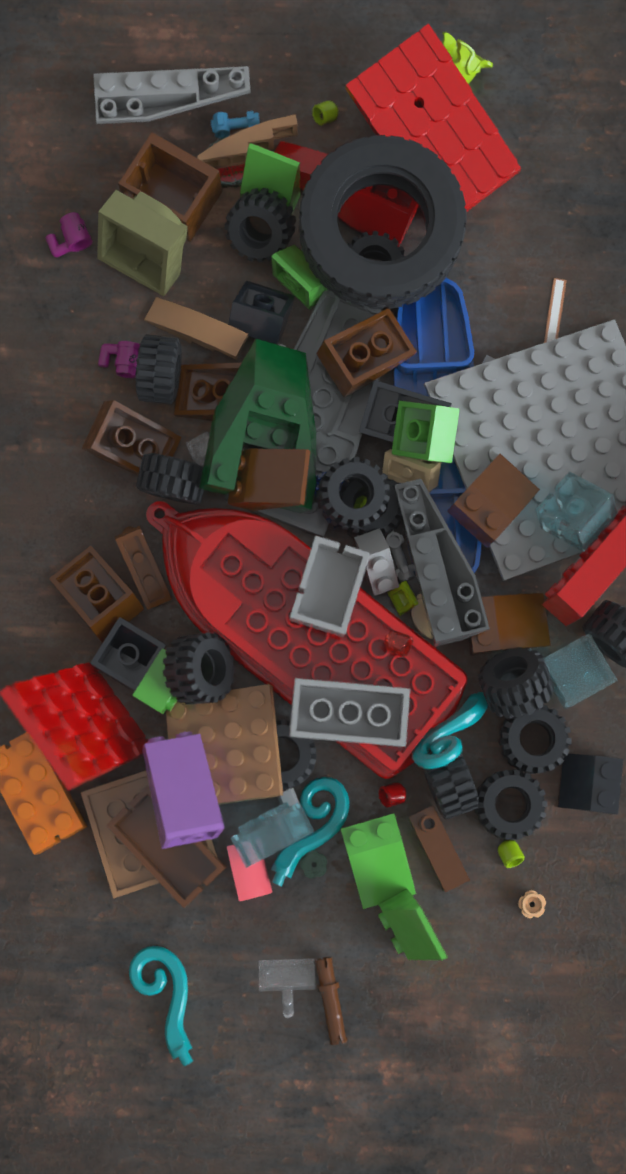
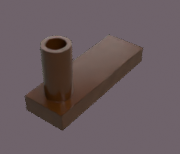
(143, 567)
(438, 848)

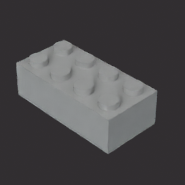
(349, 712)

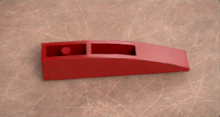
(367, 210)

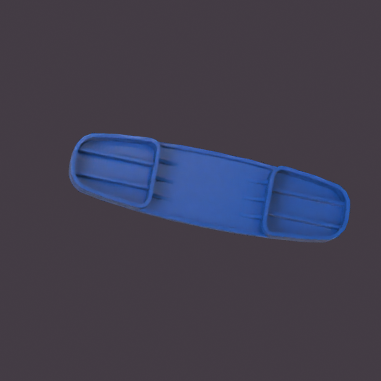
(444, 345)

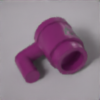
(75, 235)
(126, 357)

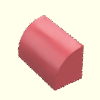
(249, 881)

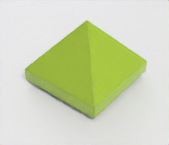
(403, 598)

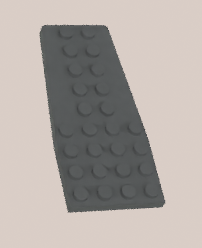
(335, 416)

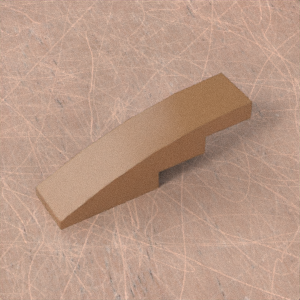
(234, 149)
(196, 327)

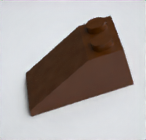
(365, 352)
(202, 389)
(125, 436)
(270, 479)
(493, 500)
(96, 592)
(513, 623)

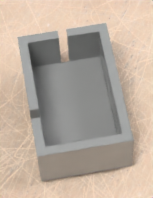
(329, 587)

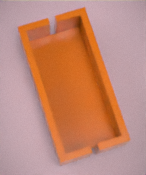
(37, 795)

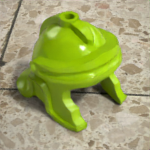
(464, 57)

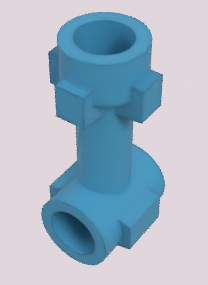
(222, 125)

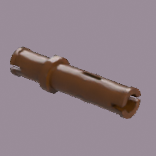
(328, 988)

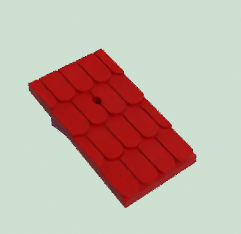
(426, 99)
(76, 722)

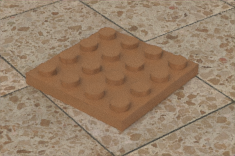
(237, 742)
(121, 867)

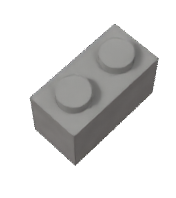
(380, 567)

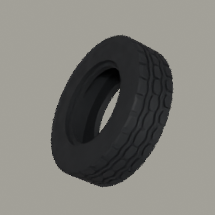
(389, 163)

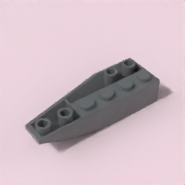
(441, 569)

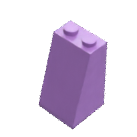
(182, 790)

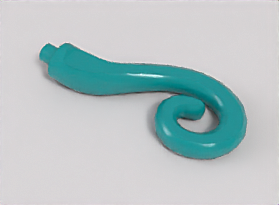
(438, 739)
(290, 855)
(175, 1035)

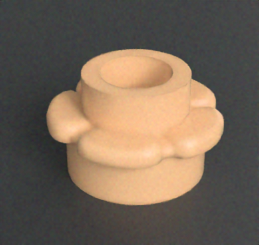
(524, 904)

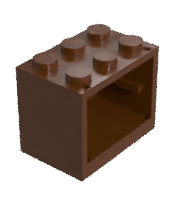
(175, 180)

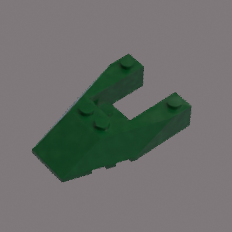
(264, 409)

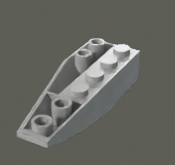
(159, 94)

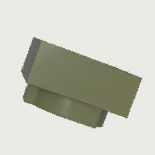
(141, 240)

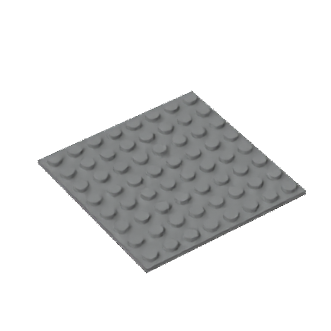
(547, 415)

